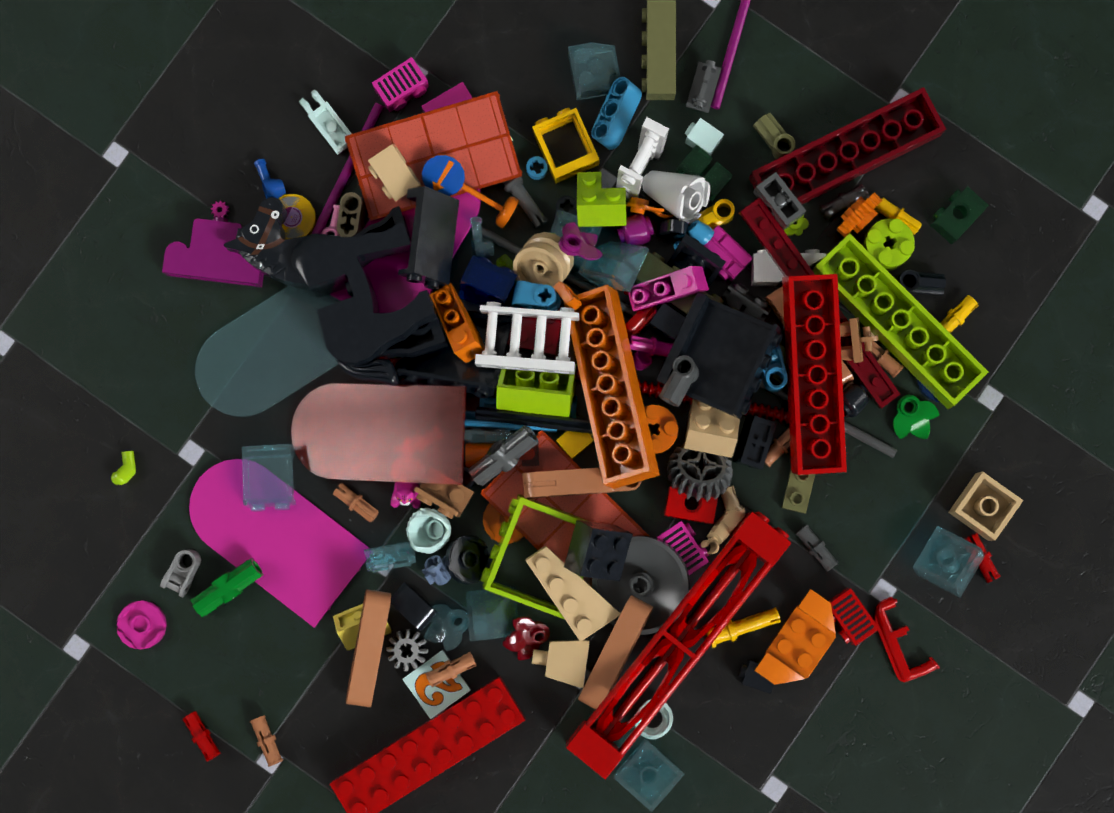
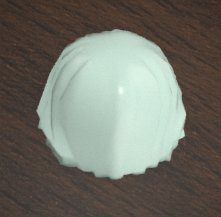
(428, 530)

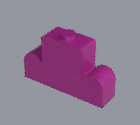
(208, 257)

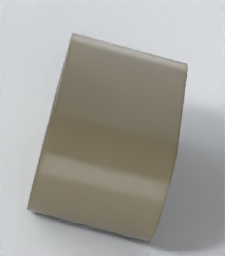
(360, 214)

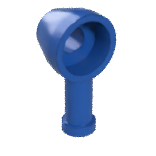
(271, 187)

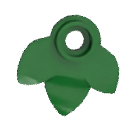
(916, 420)

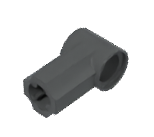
(678, 382)

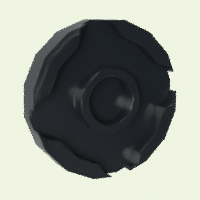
(467, 559)

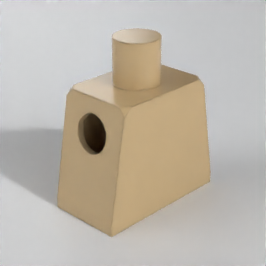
(564, 661)

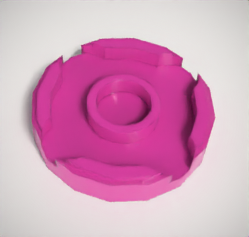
(141, 624)

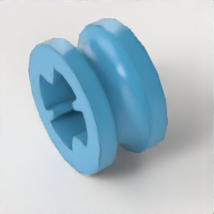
(541, 162)

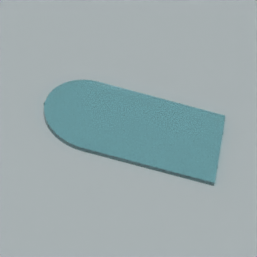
(265, 354)

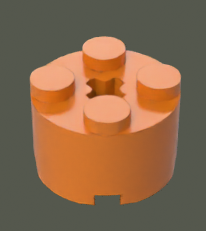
(666, 425)

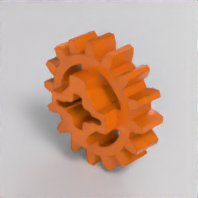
(859, 214)

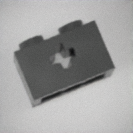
(779, 200)

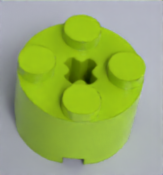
(897, 234)

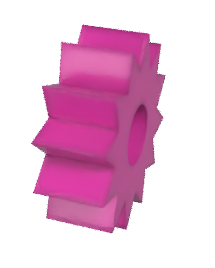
(216, 206)

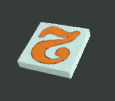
(439, 697)

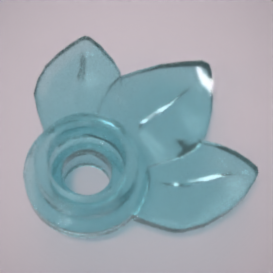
(444, 629)

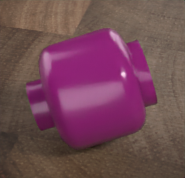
(637, 230)

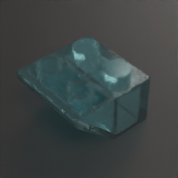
(616, 267)

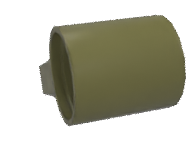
(773, 135)

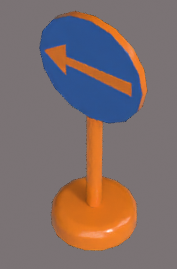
(447, 176)

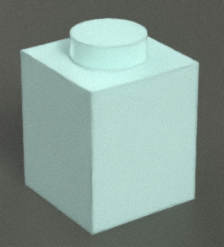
(704, 136)

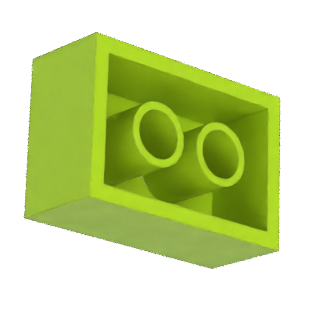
(536, 392)

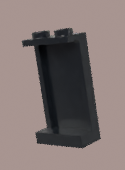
(431, 238)

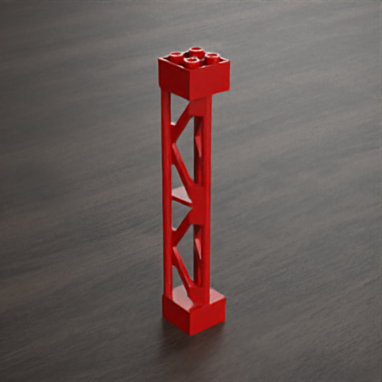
(756, 541)

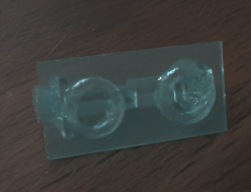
(396, 554)

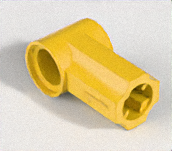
(711, 217)

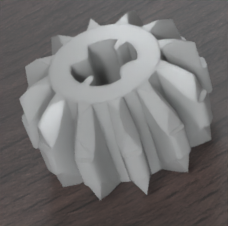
(398, 651)

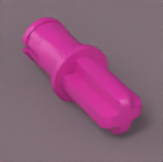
(650, 346)

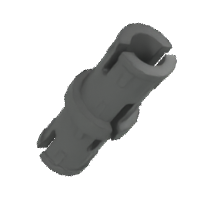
(843, 201)
(817, 548)

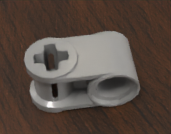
(178, 575)

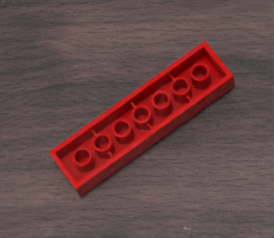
(814, 374)
(429, 749)

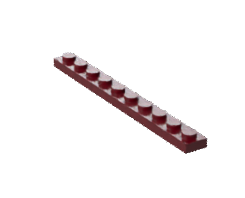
(793, 264)

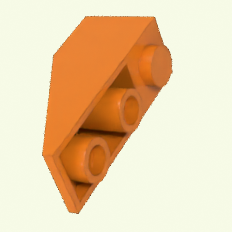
(457, 323)

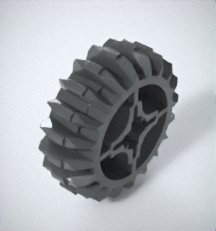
(686, 475)

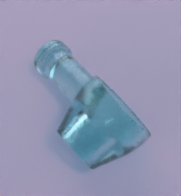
(480, 246)

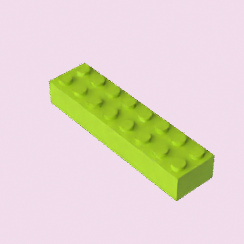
(901, 323)

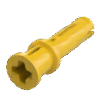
(746, 625)

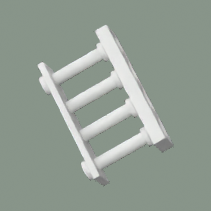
(650, 146)
(513, 358)

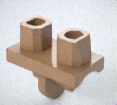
(854, 351)

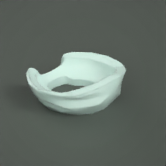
(663, 728)

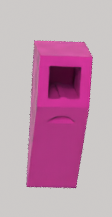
(668, 288)

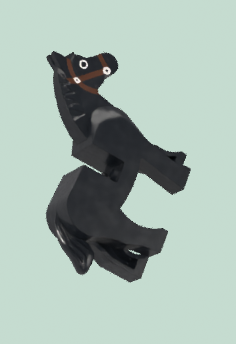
(352, 328)

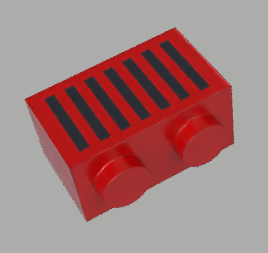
(852, 617)

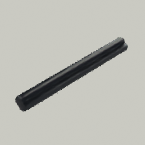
(535, 420)

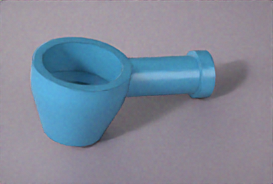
(699, 231)

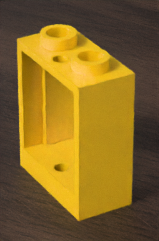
(579, 165)

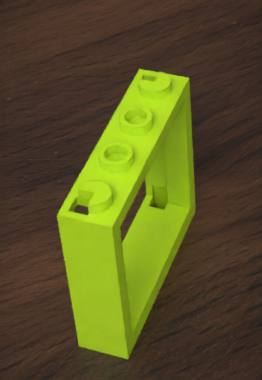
(498, 552)

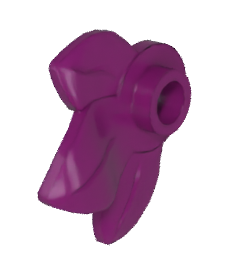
(579, 243)

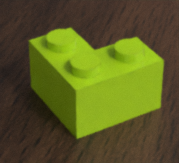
(599, 205)

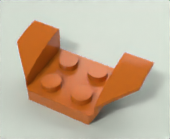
(799, 642)

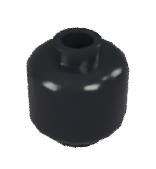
(854, 399)

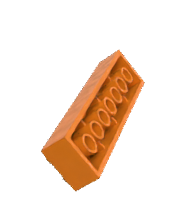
(612, 390)

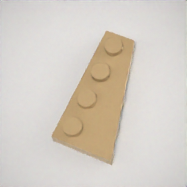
(575, 599)

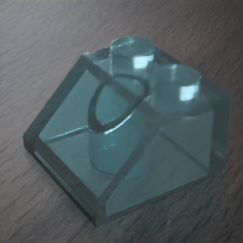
(593, 69)

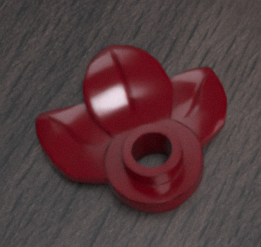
(524, 639)

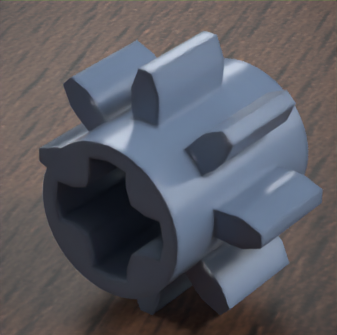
(436, 570)

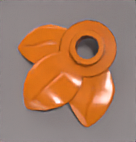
(640, 205)

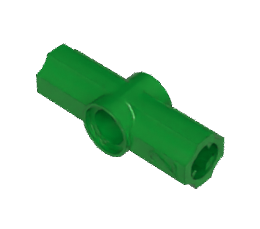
(227, 587)

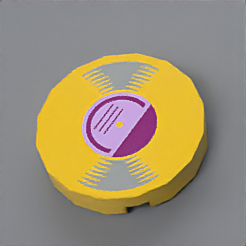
(300, 216)

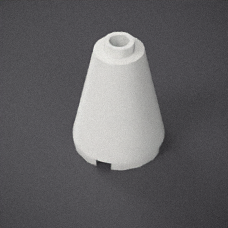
(678, 193)

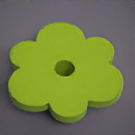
(798, 228)

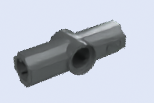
(503, 455)

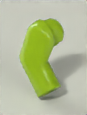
(126, 471)

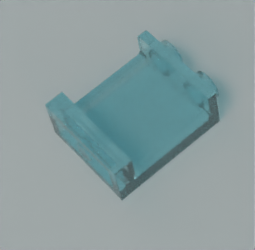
(268, 476)

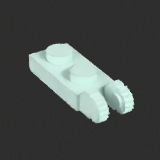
(327, 123)

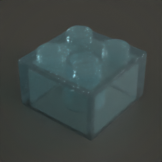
(948, 561)
(648, 774)

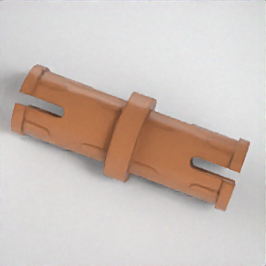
(451, 669)
(266, 740)

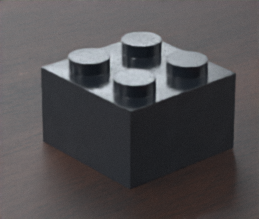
(598, 550)

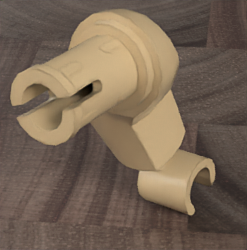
(727, 522)

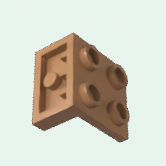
(449, 497)

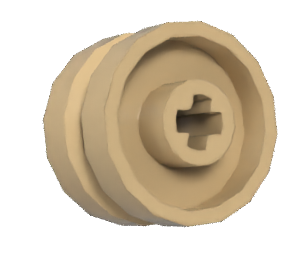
(542, 260)

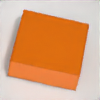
(567, 295)

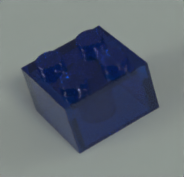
(487, 282)

